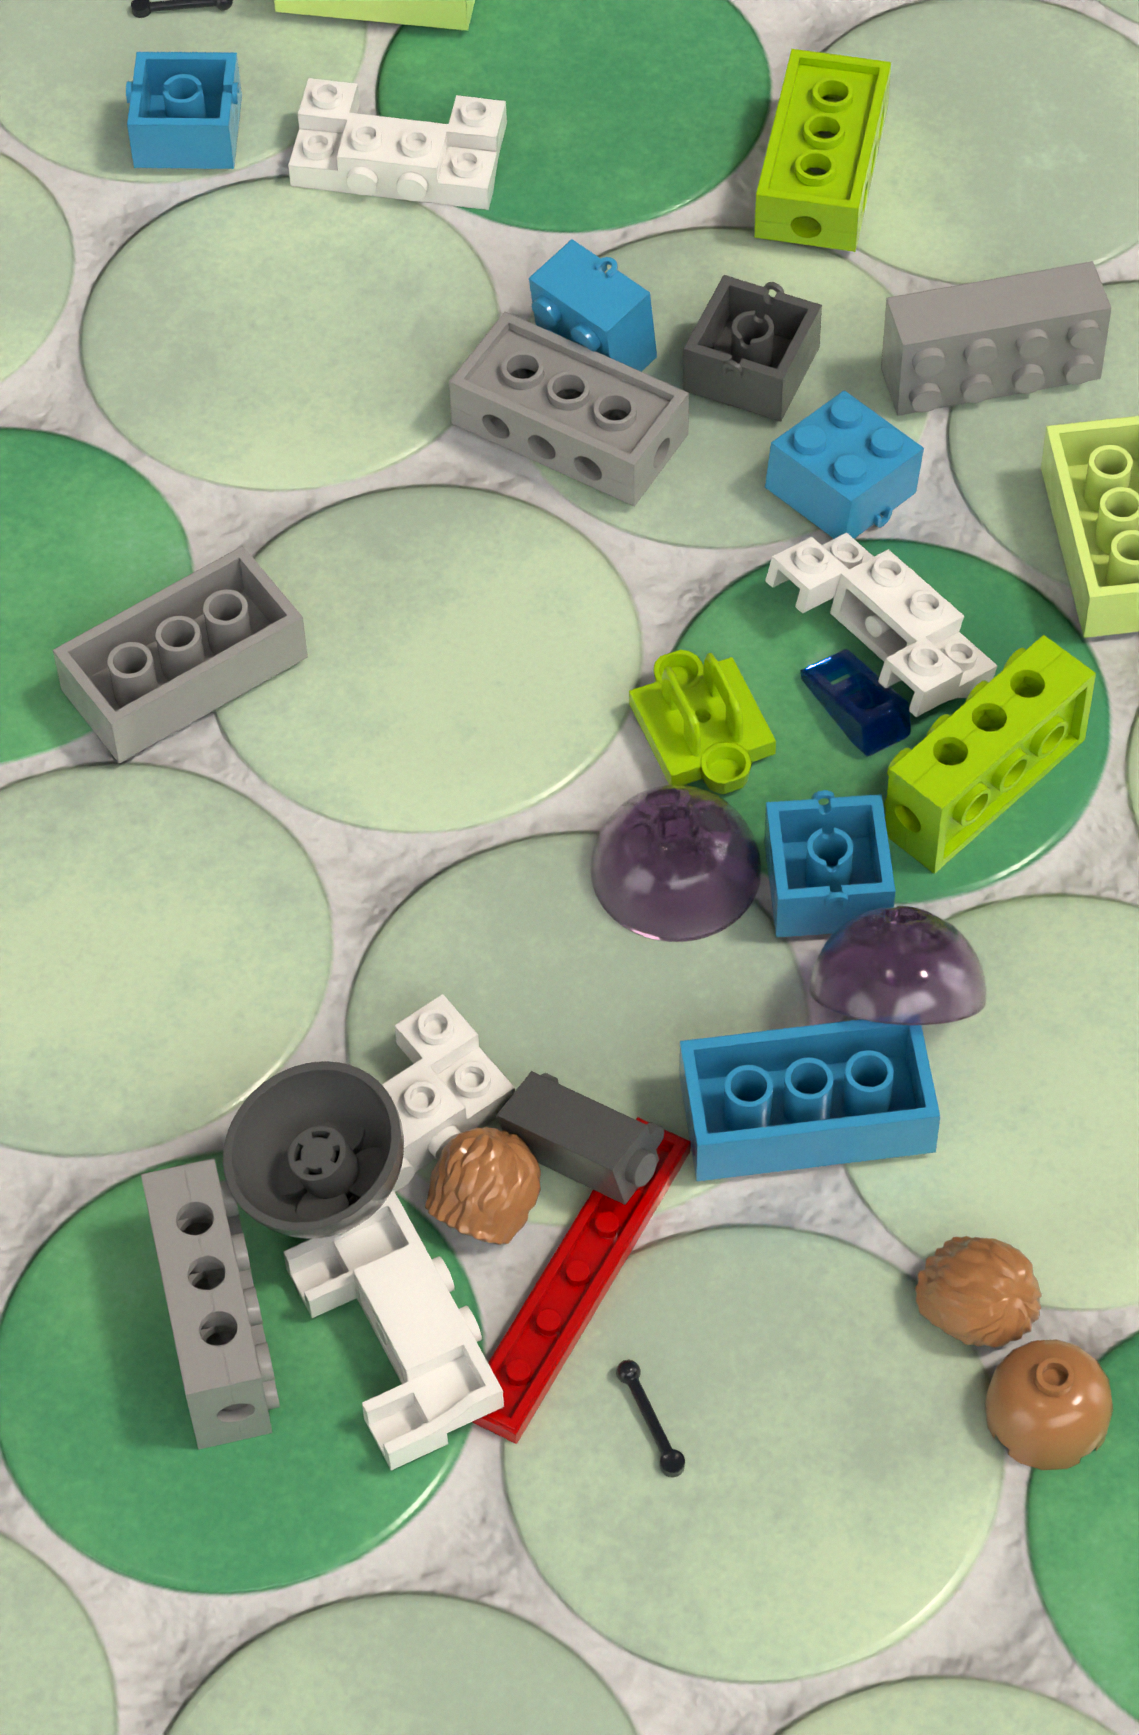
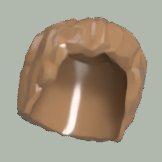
(484, 1185)
(979, 1291)

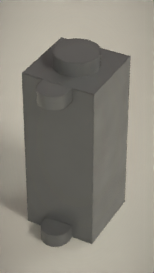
(582, 1137)

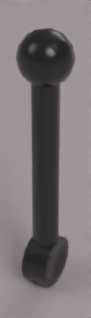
(143, 8)
(672, 1461)

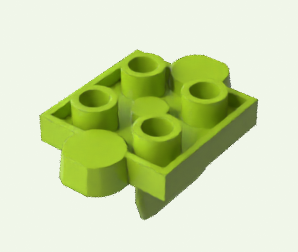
(702, 721)

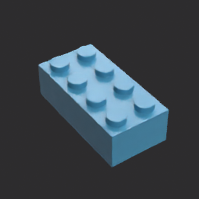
(807, 1097)

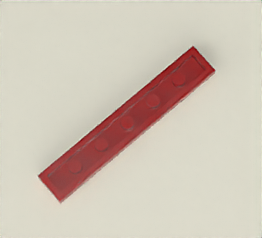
(572, 1292)

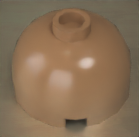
(1049, 1404)

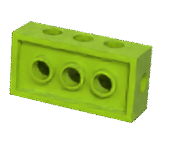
(822, 95)
(987, 752)

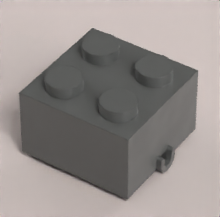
(752, 347)

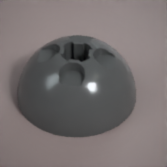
(314, 1150)

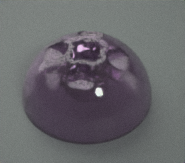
(676, 864)
(899, 969)

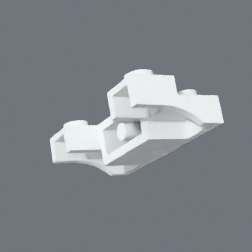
(396, 155)
(890, 613)
(446, 1088)
(416, 1322)

